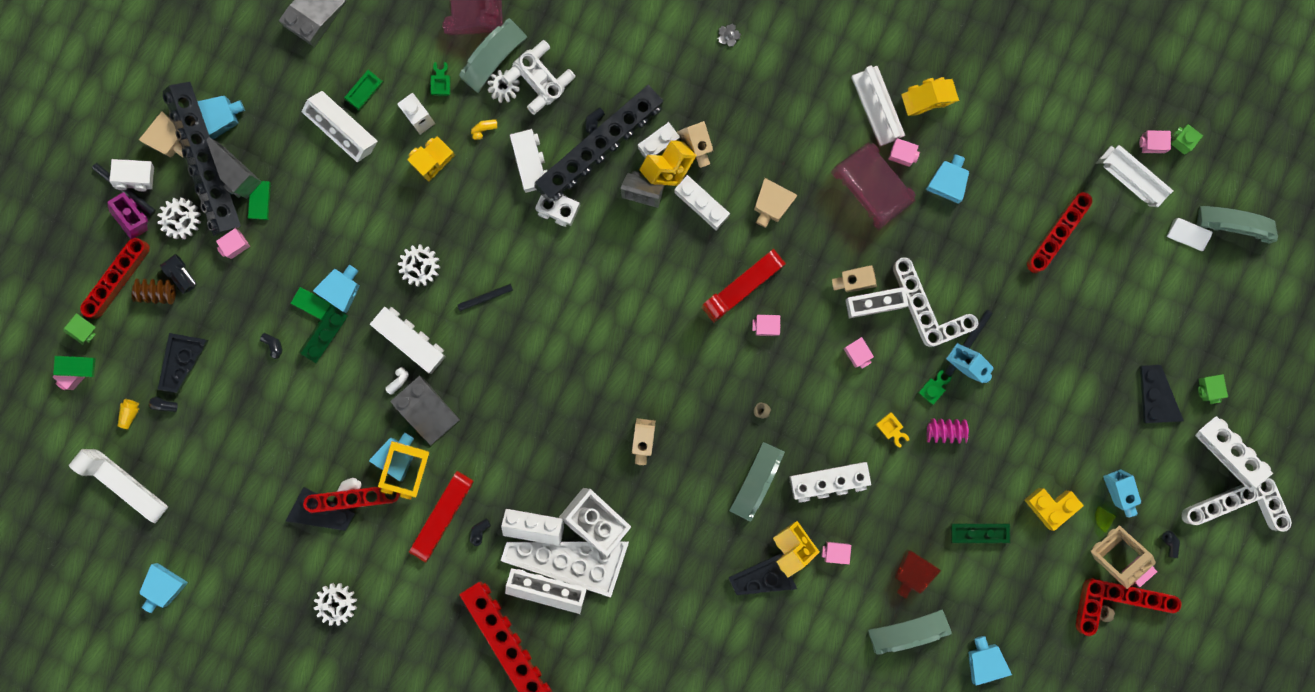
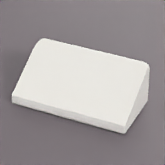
(1189, 234)

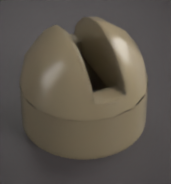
(758, 408)
(1110, 614)

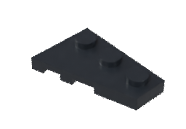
(179, 361)
(1157, 396)
(330, 519)
(762, 578)

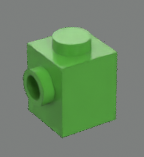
(1185, 138)
(80, 329)
(1212, 388)

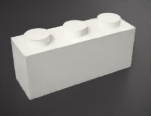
(528, 158)
(701, 202)
(876, 302)
(532, 527)

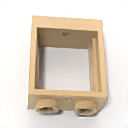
(1135, 570)

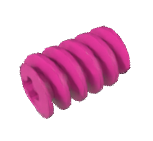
(947, 430)

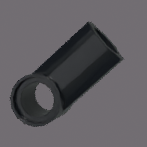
(176, 270)

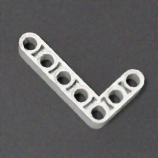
(925, 309)
(120, 482)
(1238, 501)

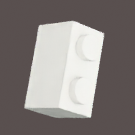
(658, 141)
(131, 174)

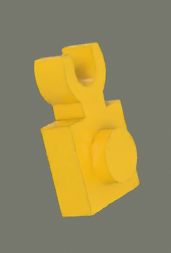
(890, 427)

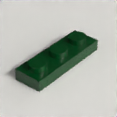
(323, 334)
(980, 533)

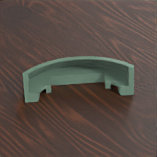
(491, 54)
(1238, 222)
(757, 481)
(910, 633)

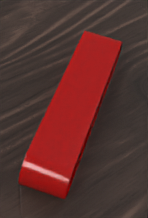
(1067, 228)
(106, 283)
(342, 503)
(441, 516)

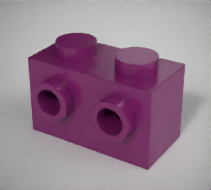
(127, 215)

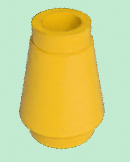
(127, 413)

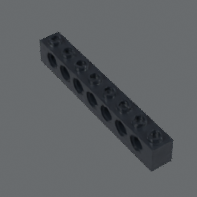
(646, 97)
(197, 130)

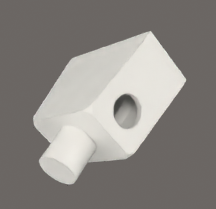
(416, 113)

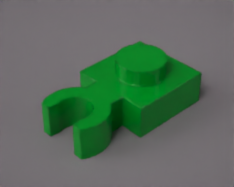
(440, 82)
(933, 389)

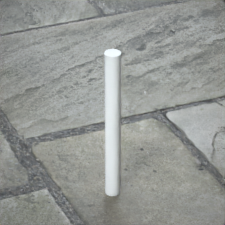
(889, 102)

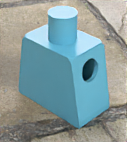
(219, 114)
(950, 180)
(339, 288)
(978, 369)
(400, 461)
(1123, 491)
(160, 587)
(987, 662)

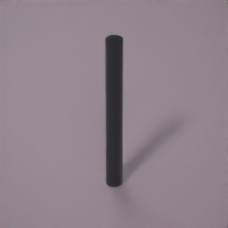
(130, 194)
(972, 337)

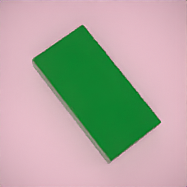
(363, 90)
(259, 202)
(310, 303)
(74, 366)

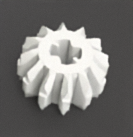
(504, 93)

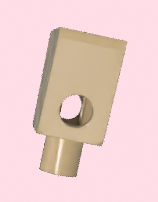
(162, 136)
(695, 137)
(772, 202)
(865, 279)
(643, 433)

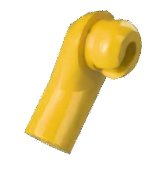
(477, 130)

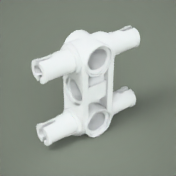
(538, 77)

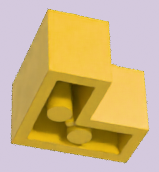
(930, 95)
(431, 159)
(669, 167)
(1053, 512)
(797, 549)

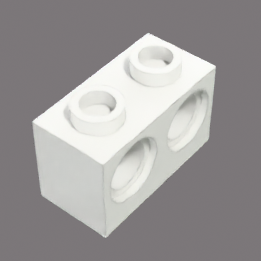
(555, 211)

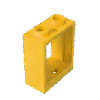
(405, 493)

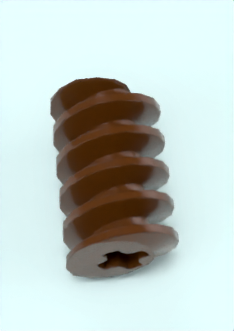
(152, 292)

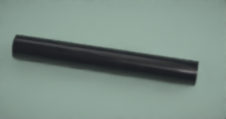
(485, 297)

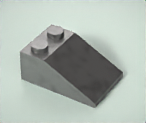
(311, 18)
(232, 172)
(640, 190)
(425, 410)

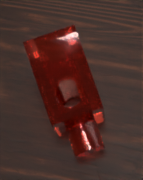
(914, 574)

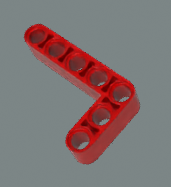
(745, 284)
(1121, 596)

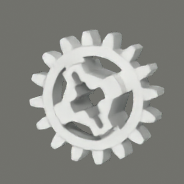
(181, 226)
(410, 268)
(335, 597)

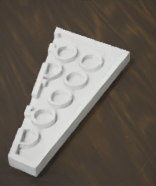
(570, 562)

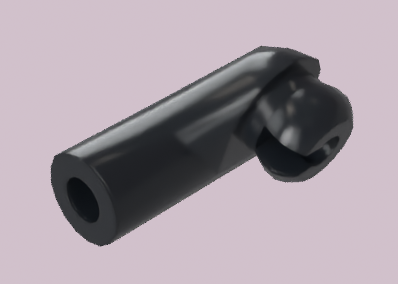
(592, 120)
(274, 345)
(159, 404)
(477, 532)
(1173, 543)

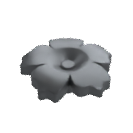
(728, 35)

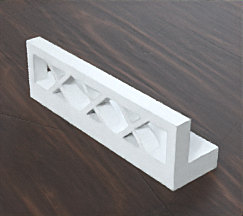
(876, 106)

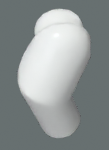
(397, 383)
(349, 484)

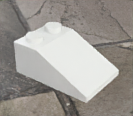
(595, 521)

